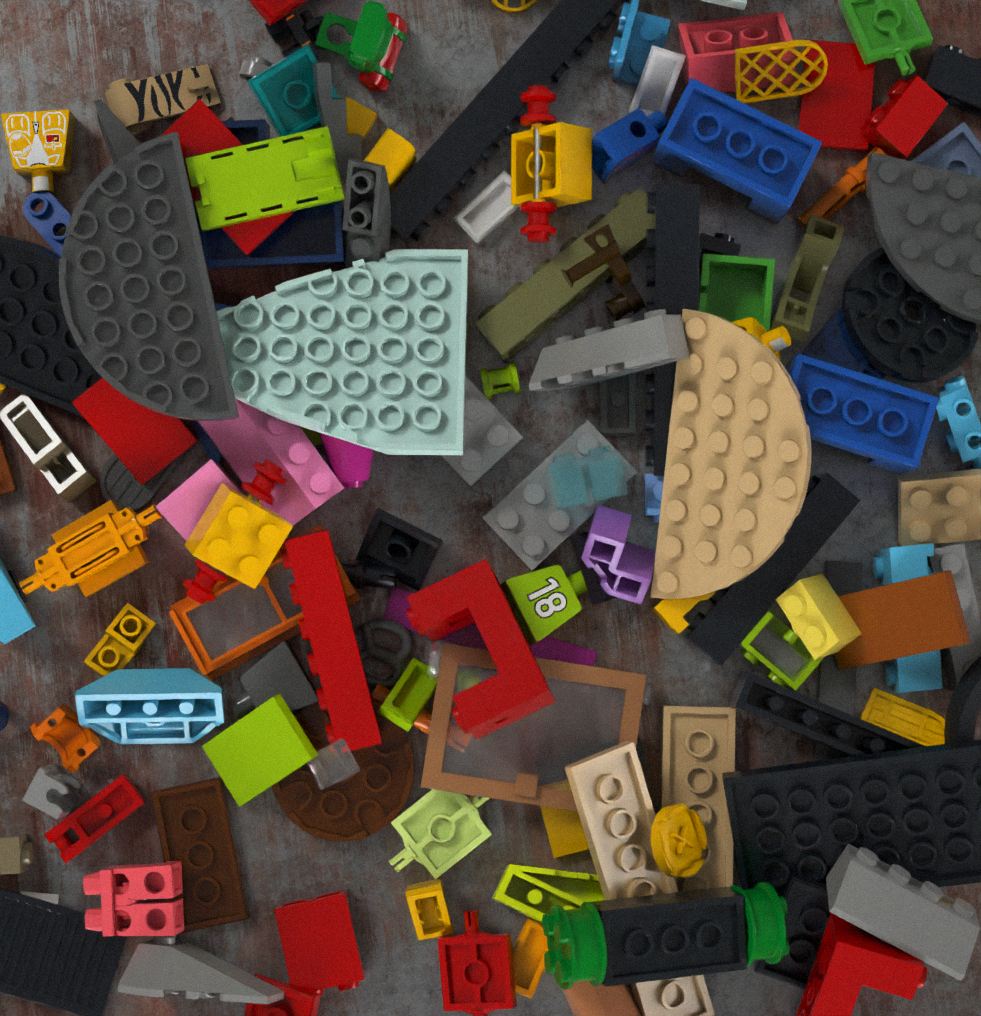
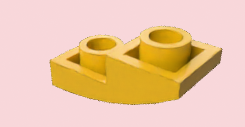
(120, 642)

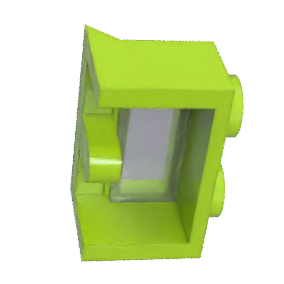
(780, 651)

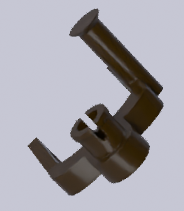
(620, 283)

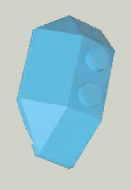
(151, 706)

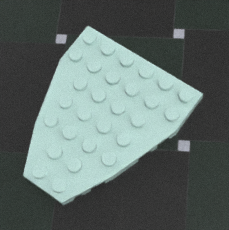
(360, 351)

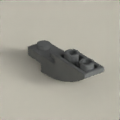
(366, 212)

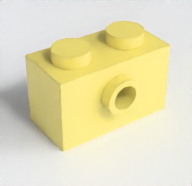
(818, 616)

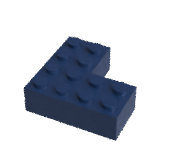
(305, 239)

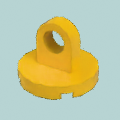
(678, 841)

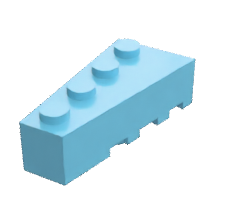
(920, 670)

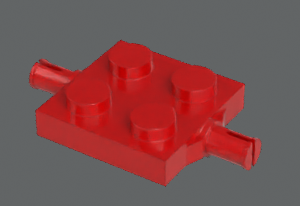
(477, 969)

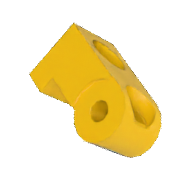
(672, 611)

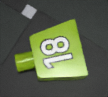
(544, 600)

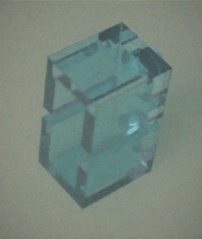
(604, 474)

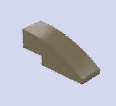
(46, 447)

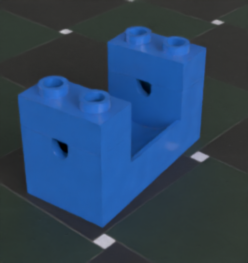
(737, 148)
(863, 413)

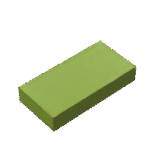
(409, 695)

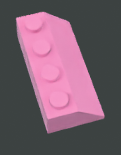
(262, 437)

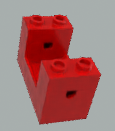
(478, 598)
(853, 959)

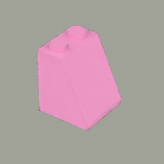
(189, 501)

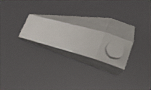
(177, 966)

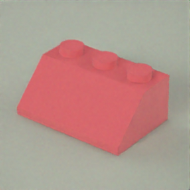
(712, 47)

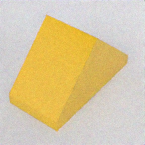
(429, 909)

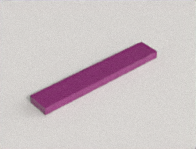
(470, 636)

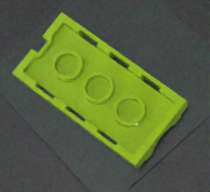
(265, 178)

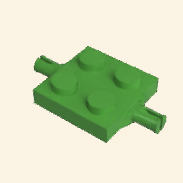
(887, 30)

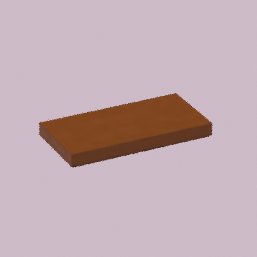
(904, 620)

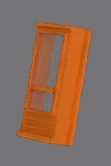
(244, 619)

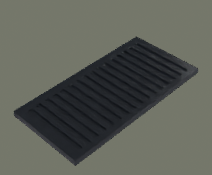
(53, 957)

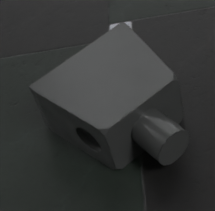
(275, 674)

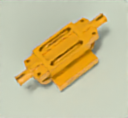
(94, 550)

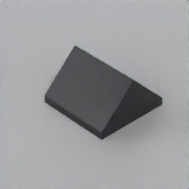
(401, 545)

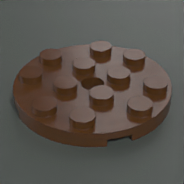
(358, 803)

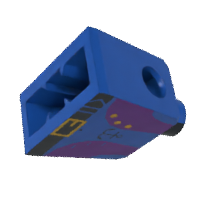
(625, 142)

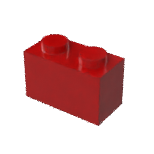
(904, 117)

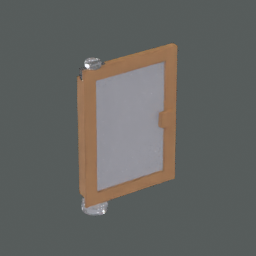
(528, 757)

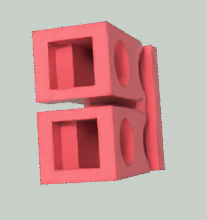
(123, 903)

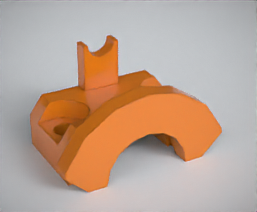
(66, 736)

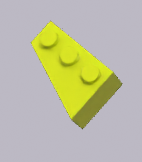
(538, 889)

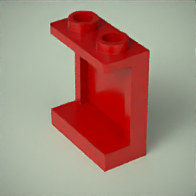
(320, 942)

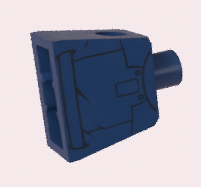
(835, 346)

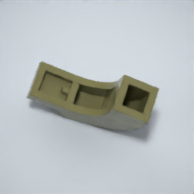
(806, 276)

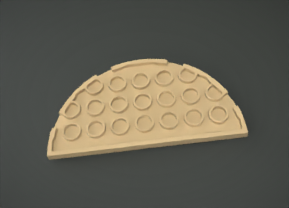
(731, 461)

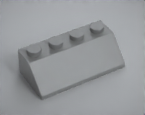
(903, 910)

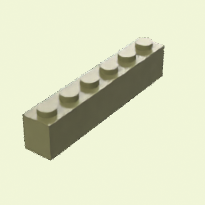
(546, 295)

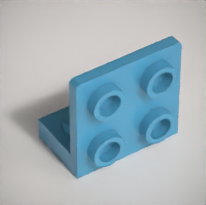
(638, 35)

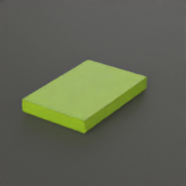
(259, 750)

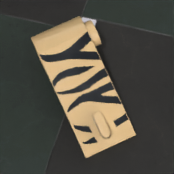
(160, 96)

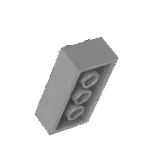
(486, 438)
(527, 515)

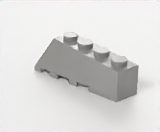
(610, 352)

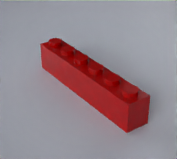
(332, 639)

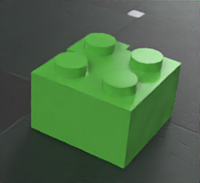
(736, 287)

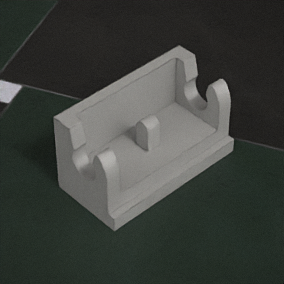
(48, 791)

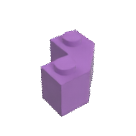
(622, 566)

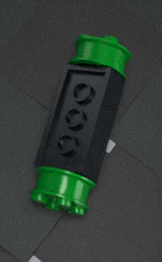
(665, 935)

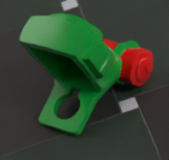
(373, 45)

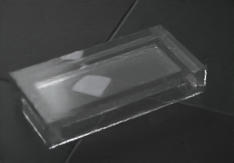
(333, 764)

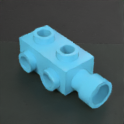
(962, 420)

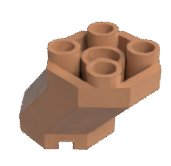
(601, 1000)

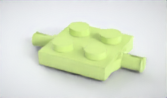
(440, 830)

